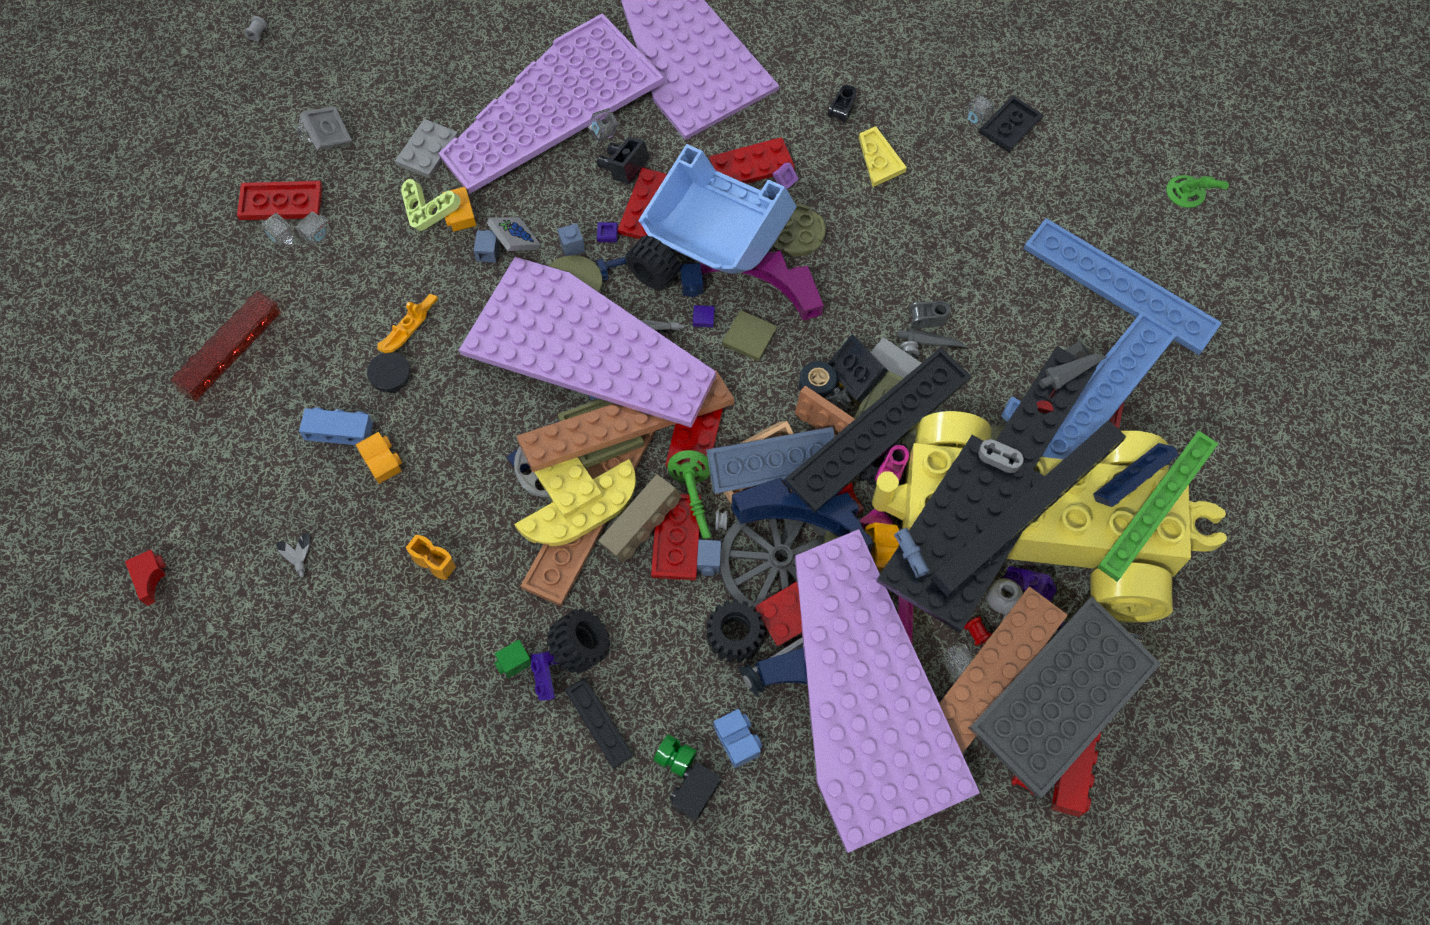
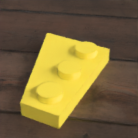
(880, 157)

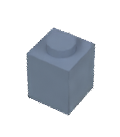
(571, 240)
(486, 246)
(708, 557)

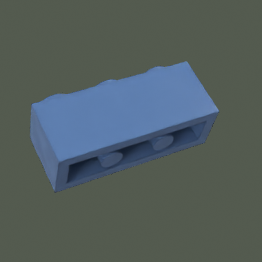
(335, 426)

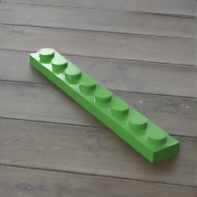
(1157, 506)

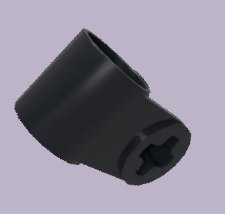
(843, 103)

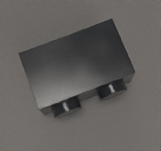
(695, 792)

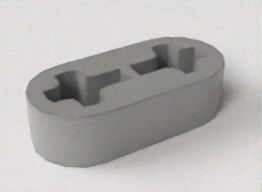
(1000, 456)

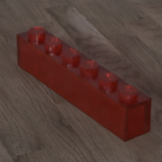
(225, 346)

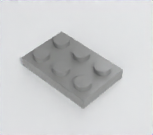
(423, 148)

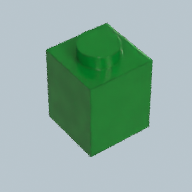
(512, 659)

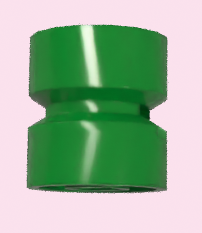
(675, 755)

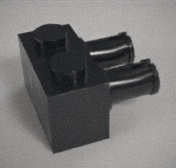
(626, 159)

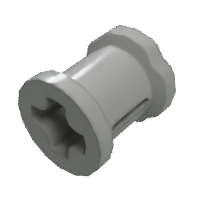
(255, 28)

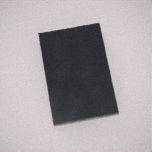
(1010, 123)
(857, 368)

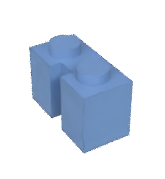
(736, 738)

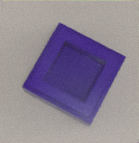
(607, 232)
(703, 316)

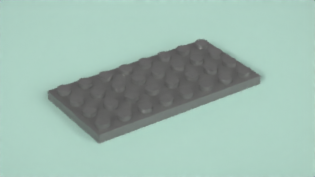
(1064, 697)

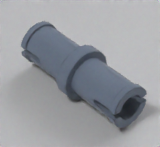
(912, 552)

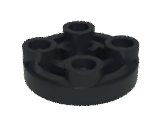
(388, 372)

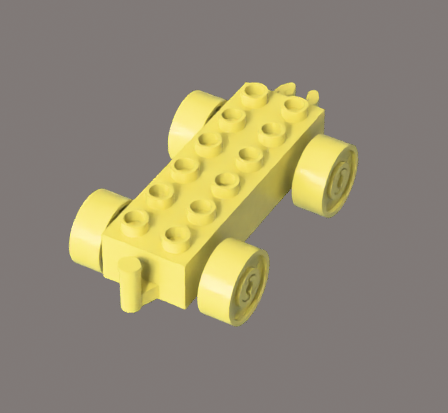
(1075, 527)

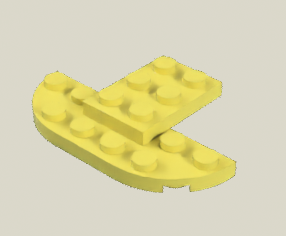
(578, 501)

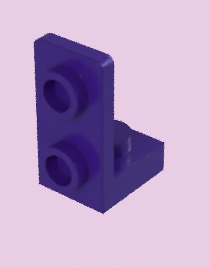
(1037, 581)
(540, 666)

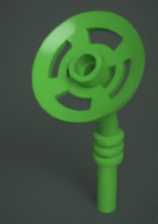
(1191, 188)
(689, 474)

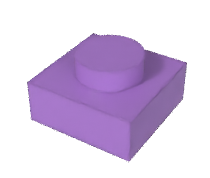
(785, 175)

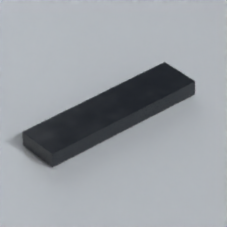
(599, 723)

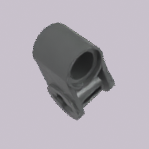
(928, 314)

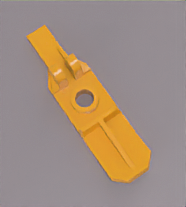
(407, 326)

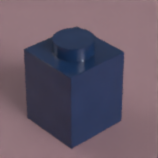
(691, 280)

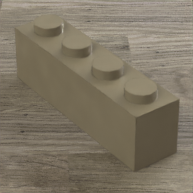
(640, 518)

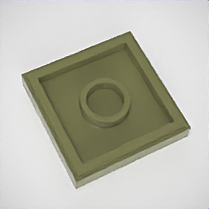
(749, 335)

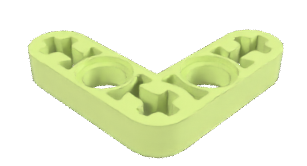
(422, 216)

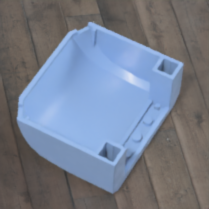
(716, 215)

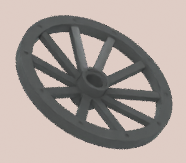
(776, 566)

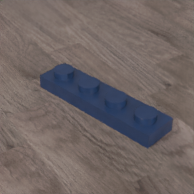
(1135, 474)

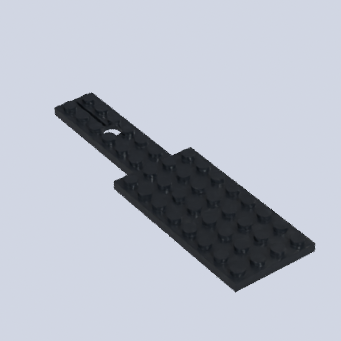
(975, 496)

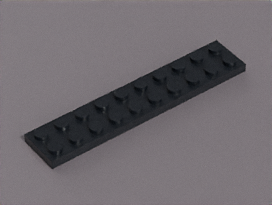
(876, 430)

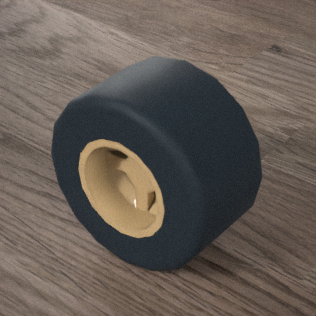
(818, 373)

